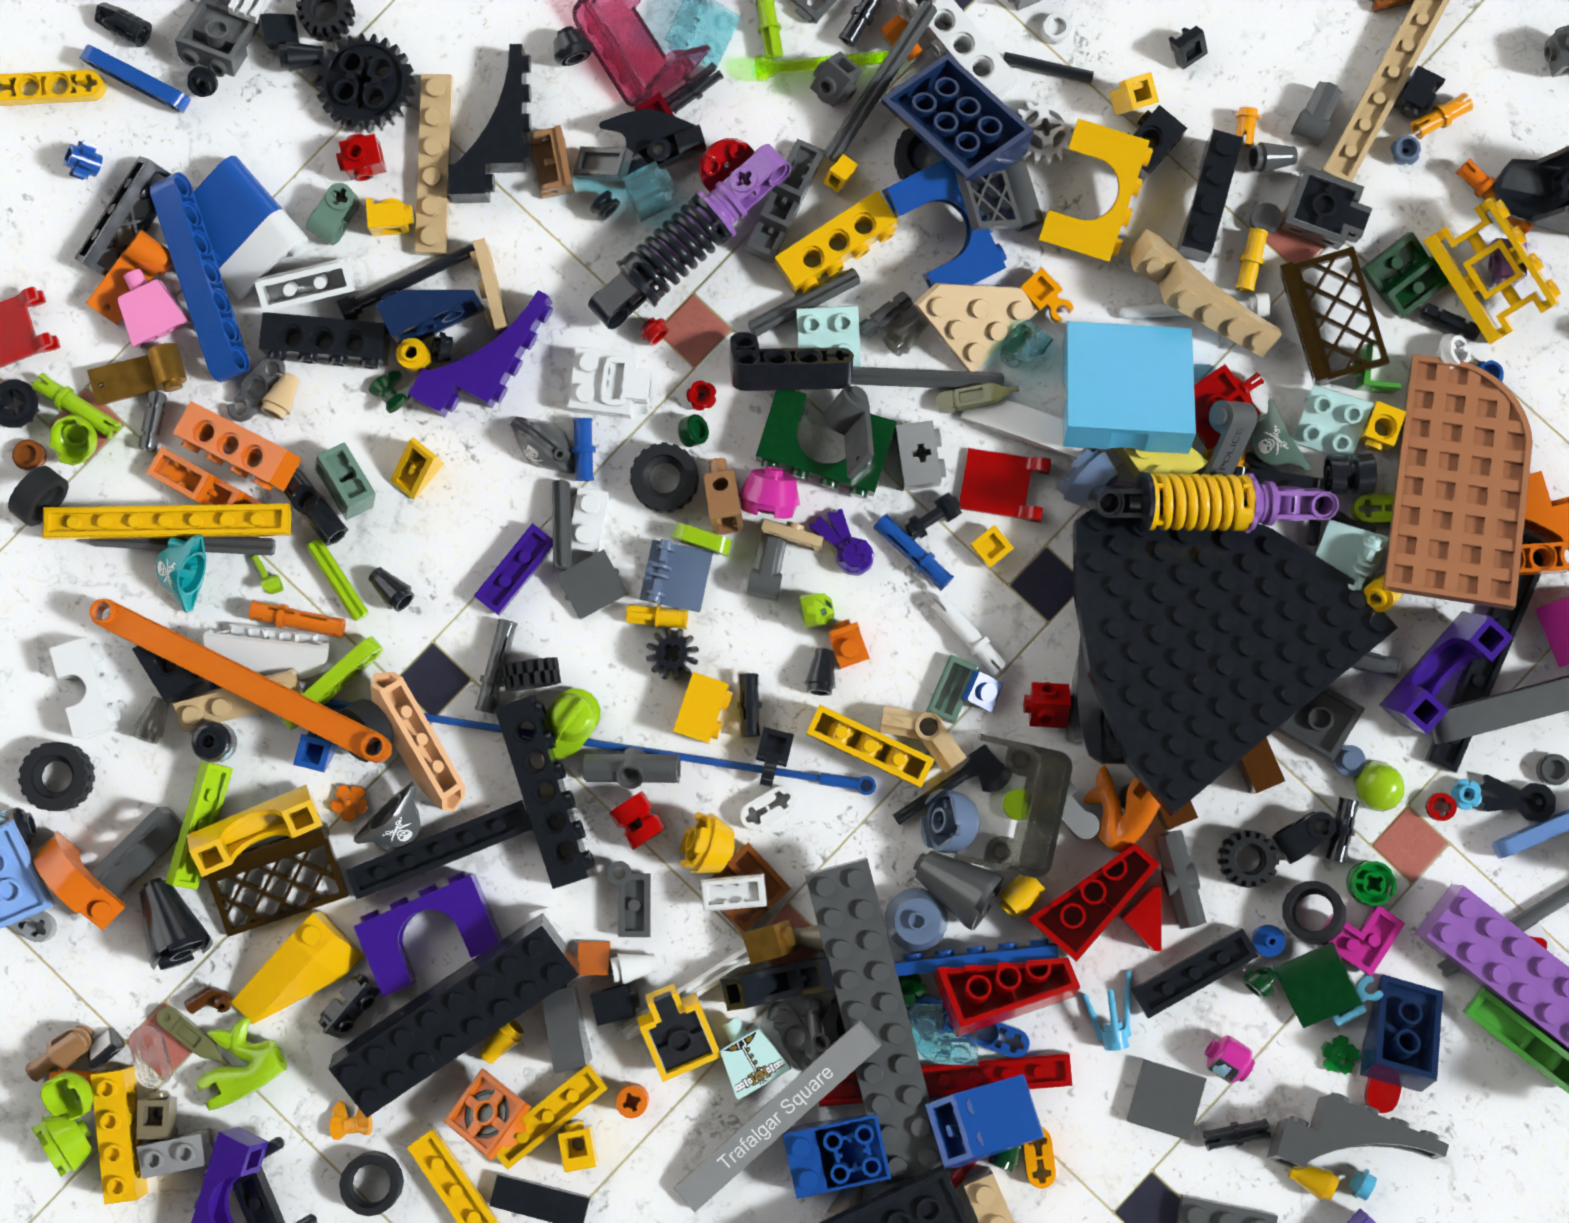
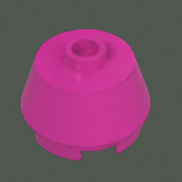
(770, 493)

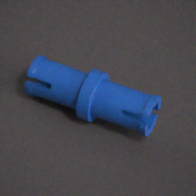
(583, 449)

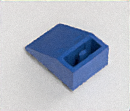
(984, 1121)
(836, 1154)

